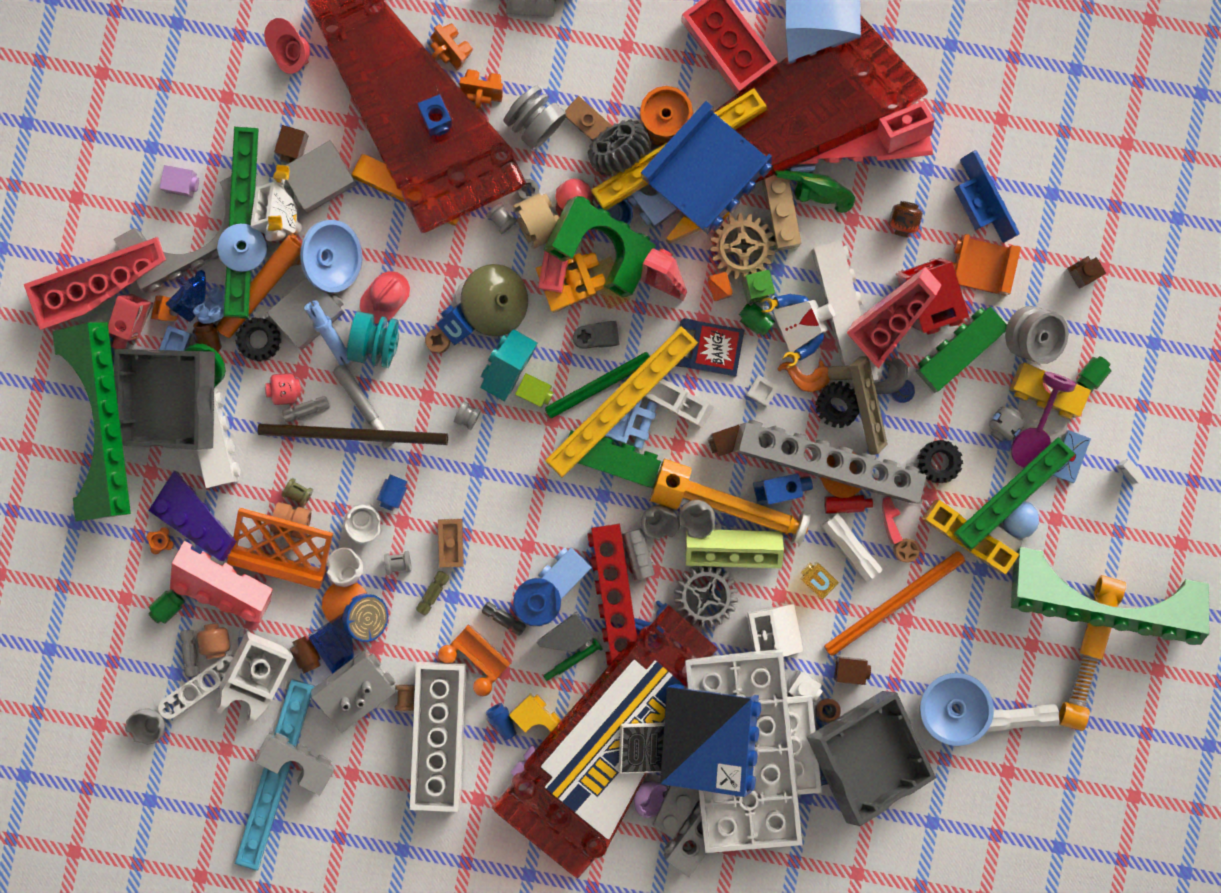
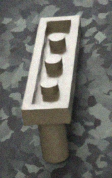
(867, 400)

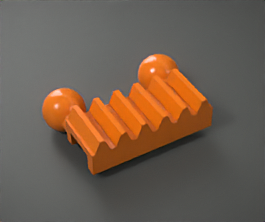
(480, 653)

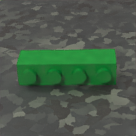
(962, 349)
(622, 462)

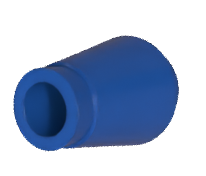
(499, 718)

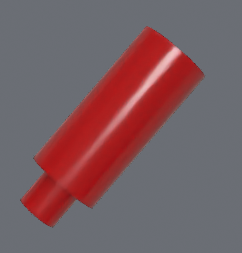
(847, 505)

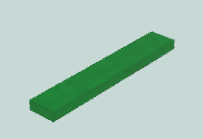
(1014, 494)

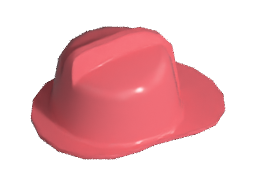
(286, 45)
(385, 295)

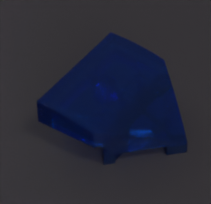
(189, 296)

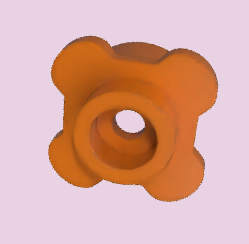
(153, 538)

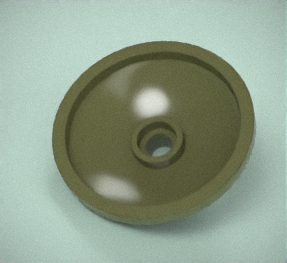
(481, 300)

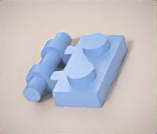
(624, 427)

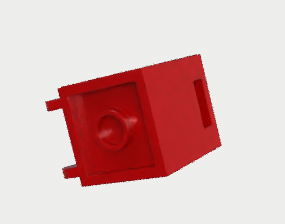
(947, 297)

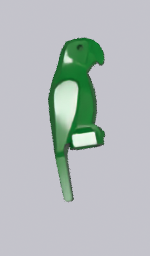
(819, 189)

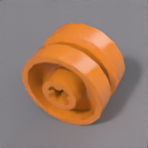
(660, 103)

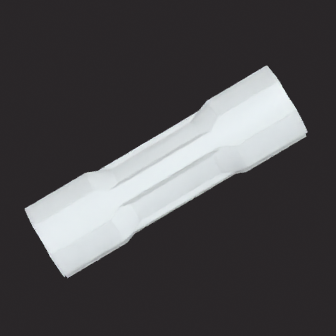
(861, 559)
(1026, 717)

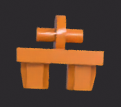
(447, 49)
(480, 90)

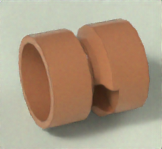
(297, 515)

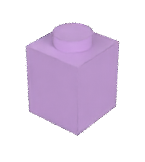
(179, 181)

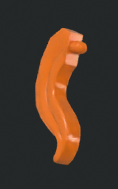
(807, 383)

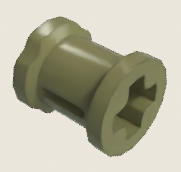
(297, 492)

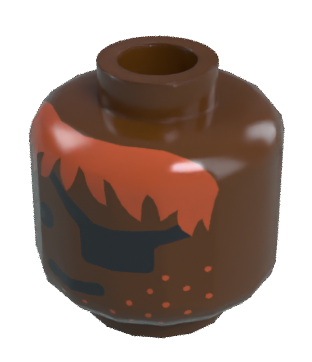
(905, 218)

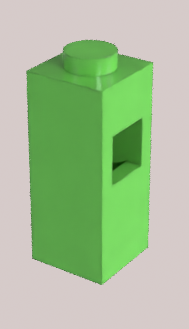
(758, 286)

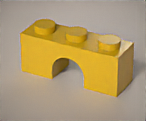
(1029, 385)
(533, 712)

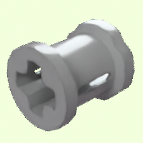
(501, 218)
(397, 562)

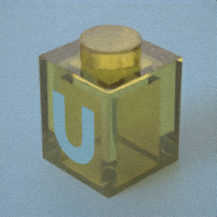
(818, 579)

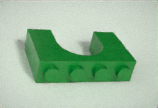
(629, 246)

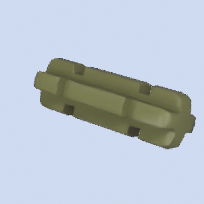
(432, 593)

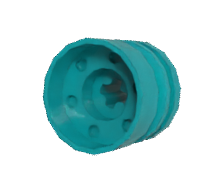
(372, 339)

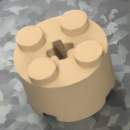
(536, 219)

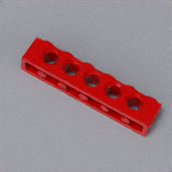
(612, 535)

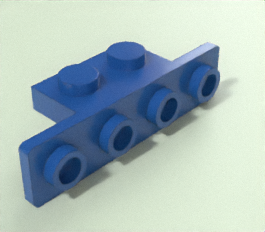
(983, 200)

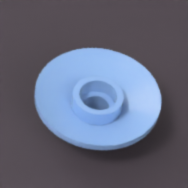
(244, 259)

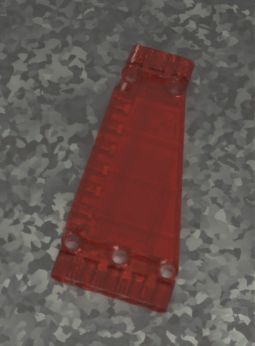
(387, 78)

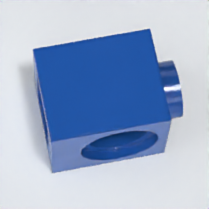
(435, 106)

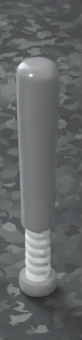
(356, 394)

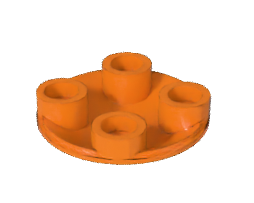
(338, 597)

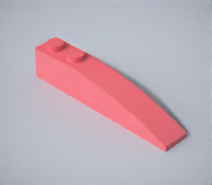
(872, 146)
(663, 273)
(89, 284)

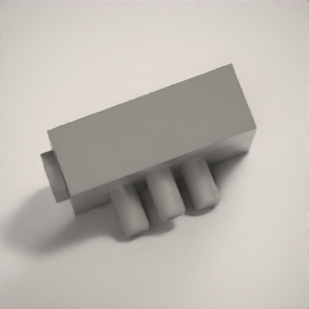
(353, 690)

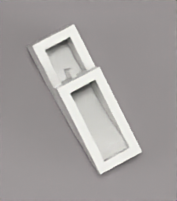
(680, 402)

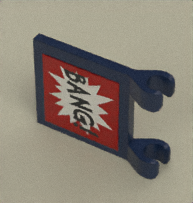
(716, 349)

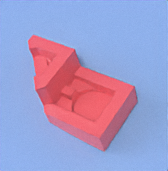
(889, 512)

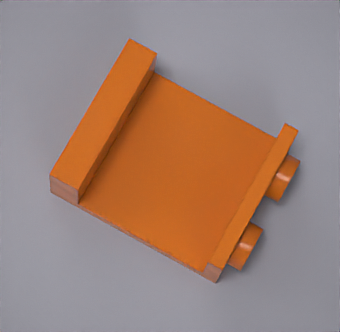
(985, 265)

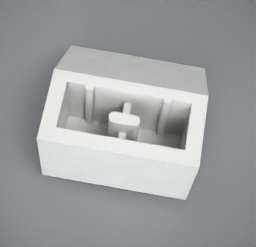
(775, 629)

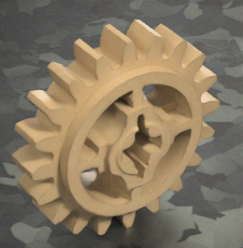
(741, 226)

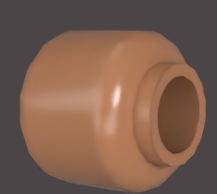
(213, 641)

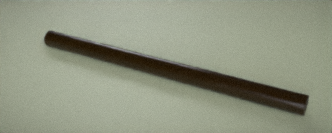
(353, 434)

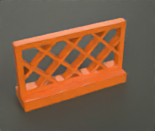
(280, 567)

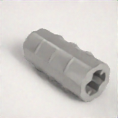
(638, 554)

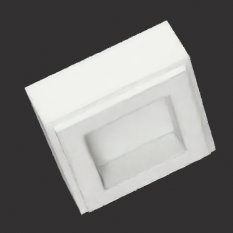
(762, 391)
(1131, 471)

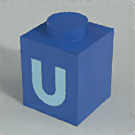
(454, 324)

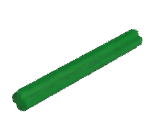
(596, 386)

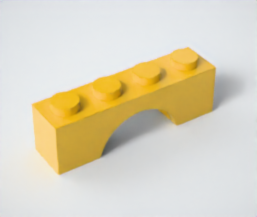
(989, 550)

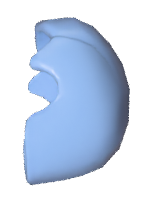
(1022, 521)

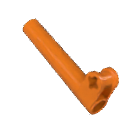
(282, 259)

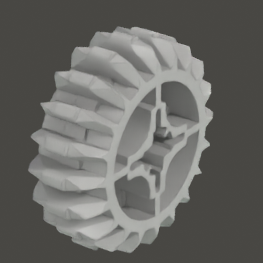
(696, 615)

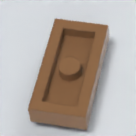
(586, 118)
(450, 542)

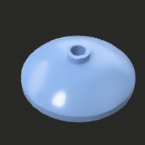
(340, 256)
(959, 727)

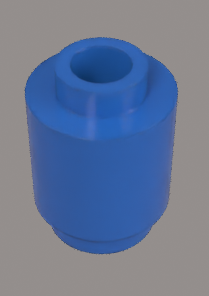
(392, 492)

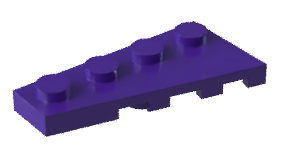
(191, 517)

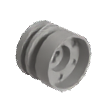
(531, 114)

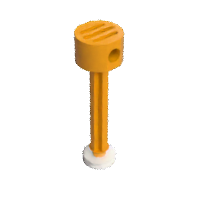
(721, 501)

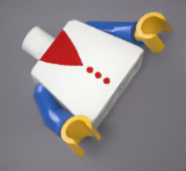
(800, 323)

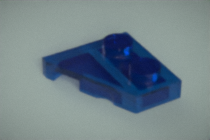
(333, 644)

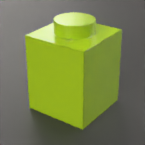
(534, 391)

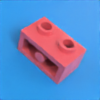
(905, 127)

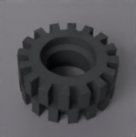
(245, 332)
(829, 412)
(954, 461)

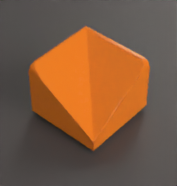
(720, 286)

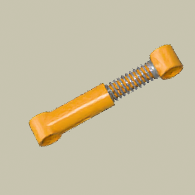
(1094, 643)

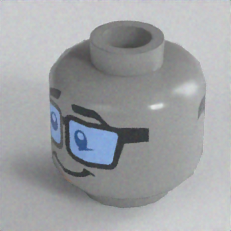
(1006, 423)

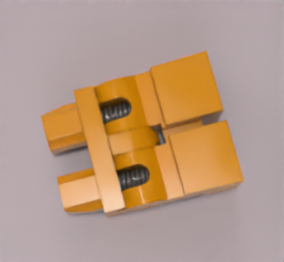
(577, 281)

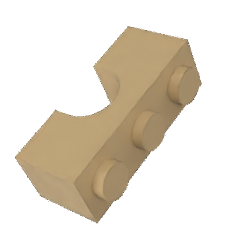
(782, 212)

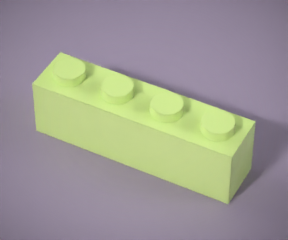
(736, 549)

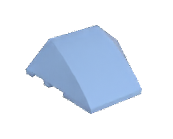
(820, 24)

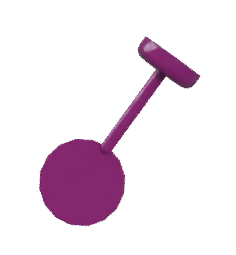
(1035, 440)

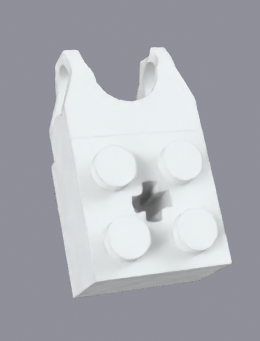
(254, 684)

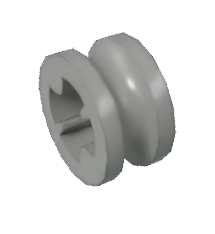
(534, 186)

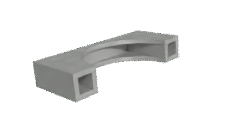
(177, 263)

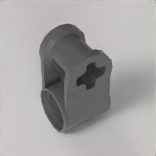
(601, 335)

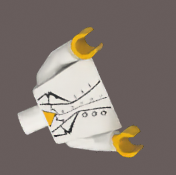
(274, 209)

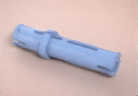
(324, 326)

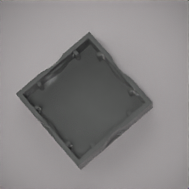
(165, 398)
(871, 757)

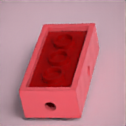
(728, 42)

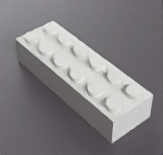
(438, 736)

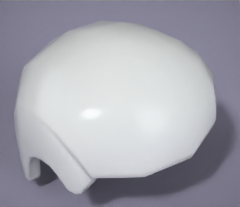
(362, 523)
(344, 567)

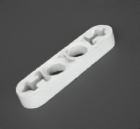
(199, 686)

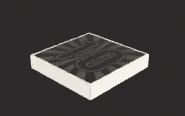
(641, 748)

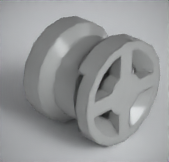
(467, 415)

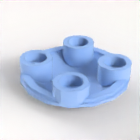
(212, 308)

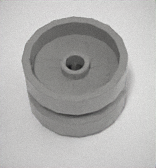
(1036, 334)

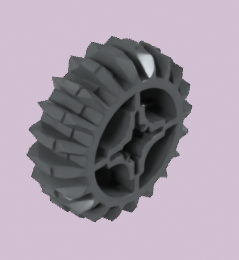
(619, 147)

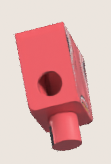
(128, 319)

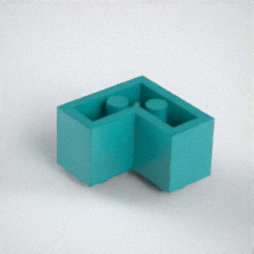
(507, 364)

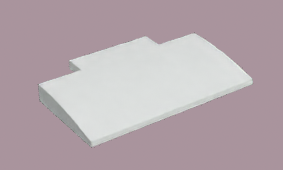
(784, 762)

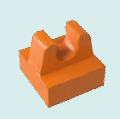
(161, 310)

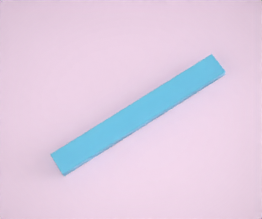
(272, 784)

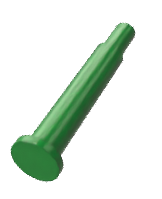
(572, 660)

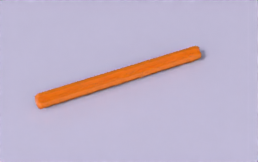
(894, 603)

